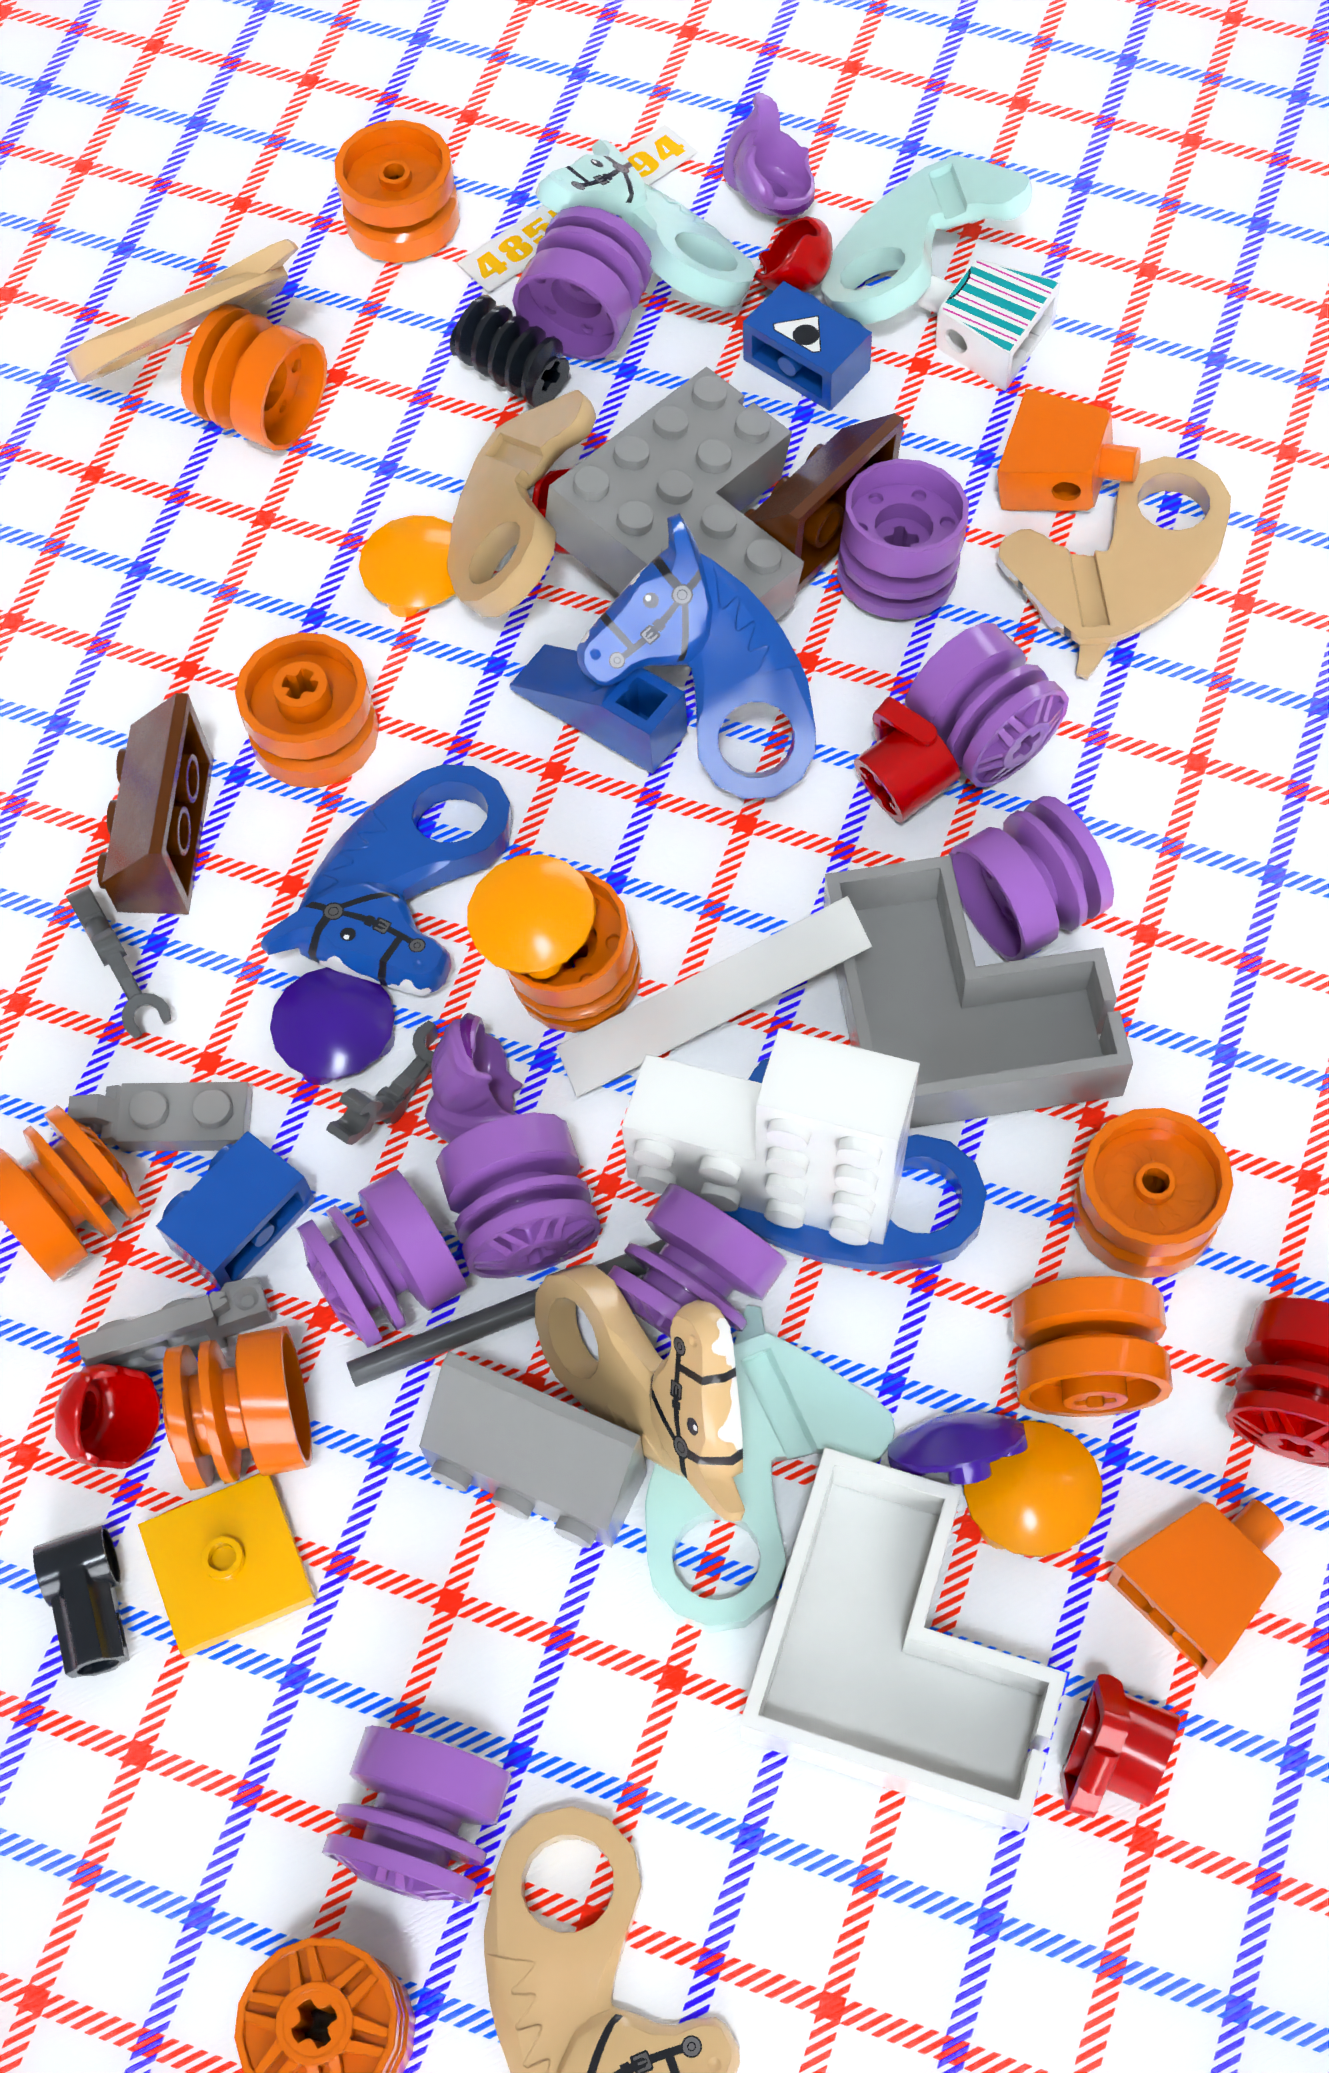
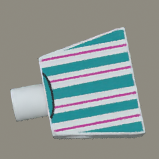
(992, 318)

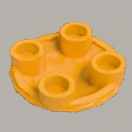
(408, 564)
(531, 915)
(1040, 1497)

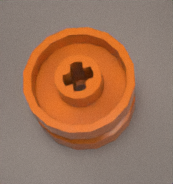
(397, 190)
(307, 710)
(1152, 1192)
(1091, 1347)

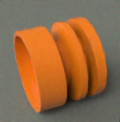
(254, 376)
(603, 975)
(62, 1191)
(221, 1410)
(370, 2003)

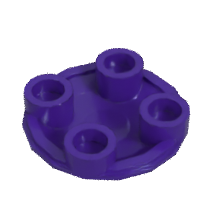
(332, 1025)
(957, 1445)

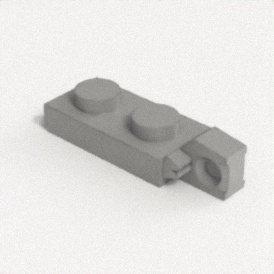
(167, 1115)
(185, 1321)

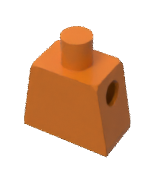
(1061, 455)
(1203, 1579)

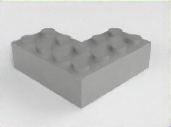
(687, 457)
(982, 1034)

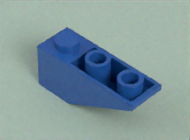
(634, 717)

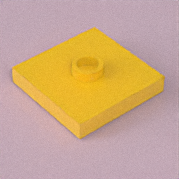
(226, 1564)

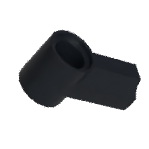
(79, 1584)

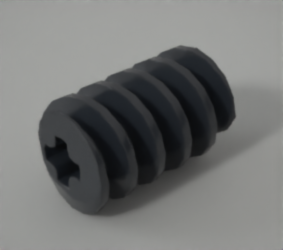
(510, 351)

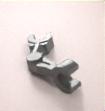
(112, 953)
(390, 1101)

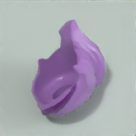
(768, 163)
(468, 1080)

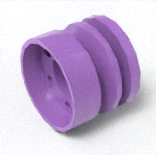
(584, 281)
(902, 538)
(987, 703)
(1032, 878)
(517, 1195)
(381, 1258)
(702, 1260)
(417, 1814)

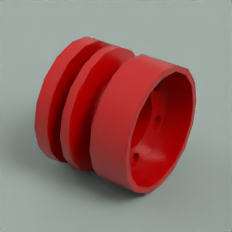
(1286, 1391)

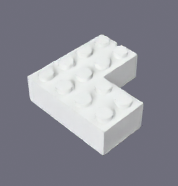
(802, 1147)
(862, 1681)

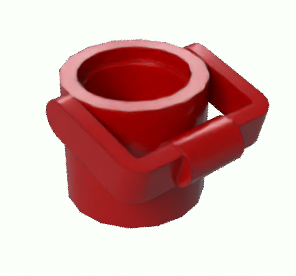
(906, 763)
(1116, 1748)

